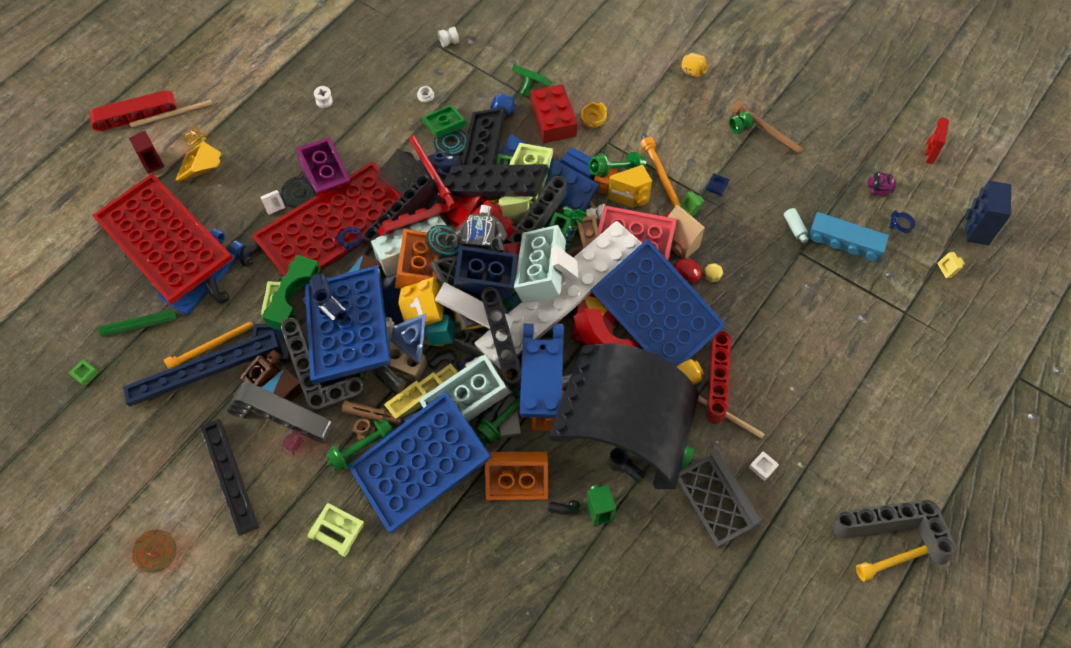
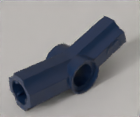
(325, 302)

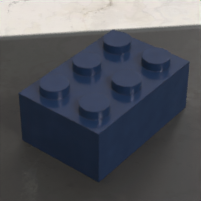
(988, 212)
(483, 269)

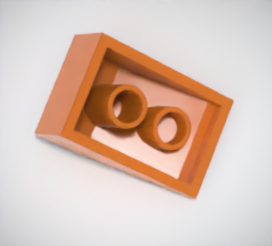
(414, 259)

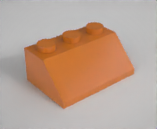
(517, 476)

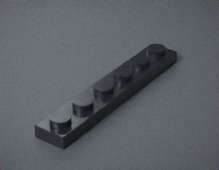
(229, 477)

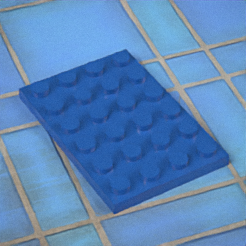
(657, 305)
(357, 342)
(419, 462)

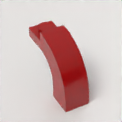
(593, 330)

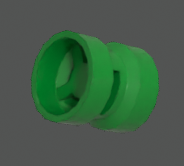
(740, 122)

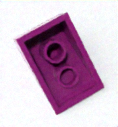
(322, 165)

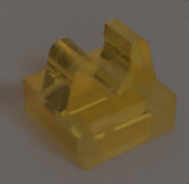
(193, 137)

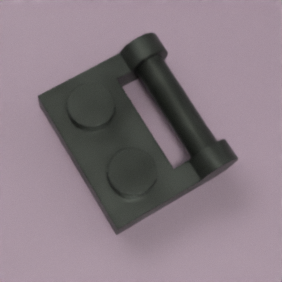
(390, 379)

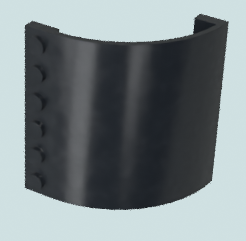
(630, 403)

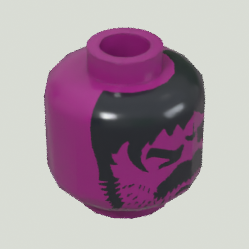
(882, 184)

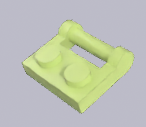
(340, 523)

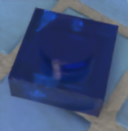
(717, 184)

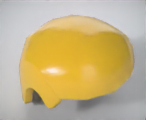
(594, 115)

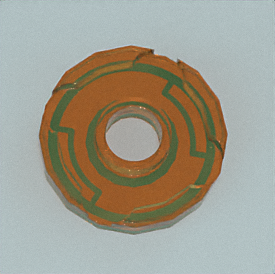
(162, 559)

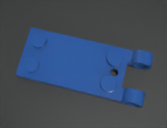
(192, 299)
(541, 373)

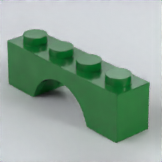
(298, 275)

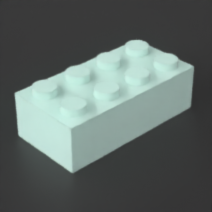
(388, 246)
(535, 275)
(472, 388)

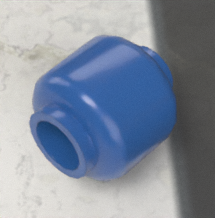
(503, 100)

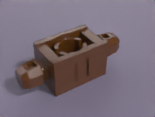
(262, 364)

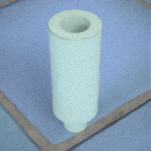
(796, 225)

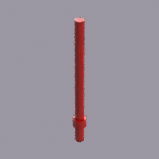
(444, 192)

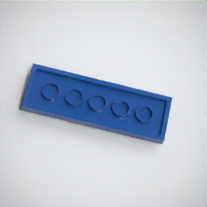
(579, 188)

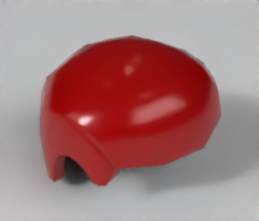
(688, 269)

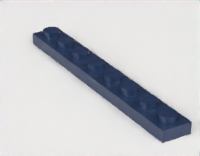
(200, 368)

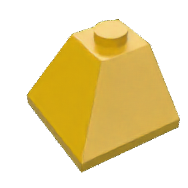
(198, 161)

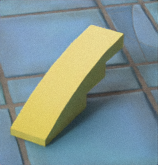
(408, 399)

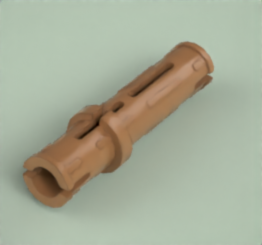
(350, 408)

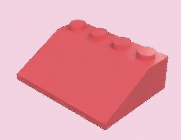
(642, 225)

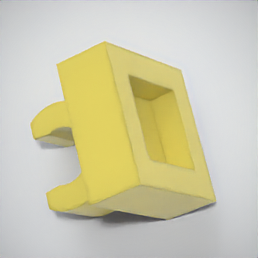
(950, 264)

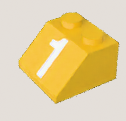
(630, 187)
(420, 299)

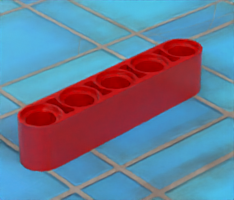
(131, 110)
(716, 384)

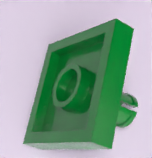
(530, 79)

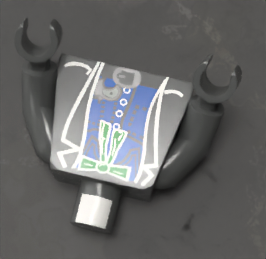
(479, 232)

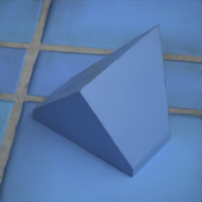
(410, 336)

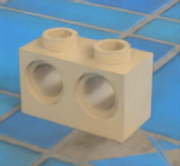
(401, 365)

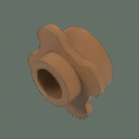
(360, 425)

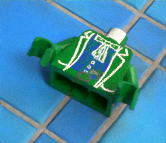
(567, 224)

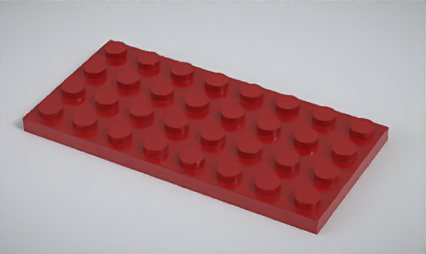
(314, 224)
(162, 238)

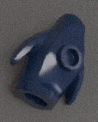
(442, 162)

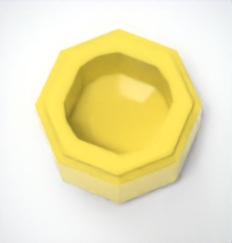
(713, 272)

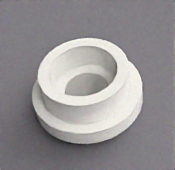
(425, 94)

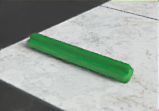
(137, 323)

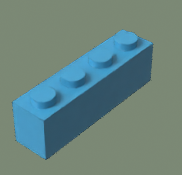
(848, 237)

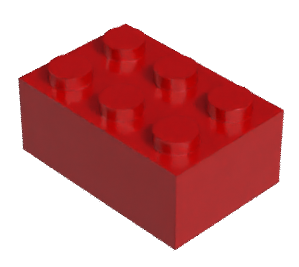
(553, 113)

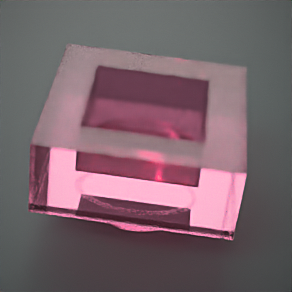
(293, 442)

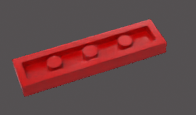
(407, 220)

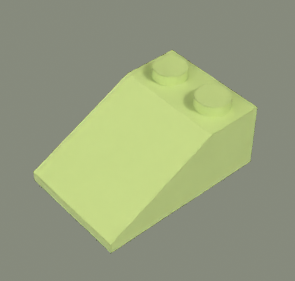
(532, 154)

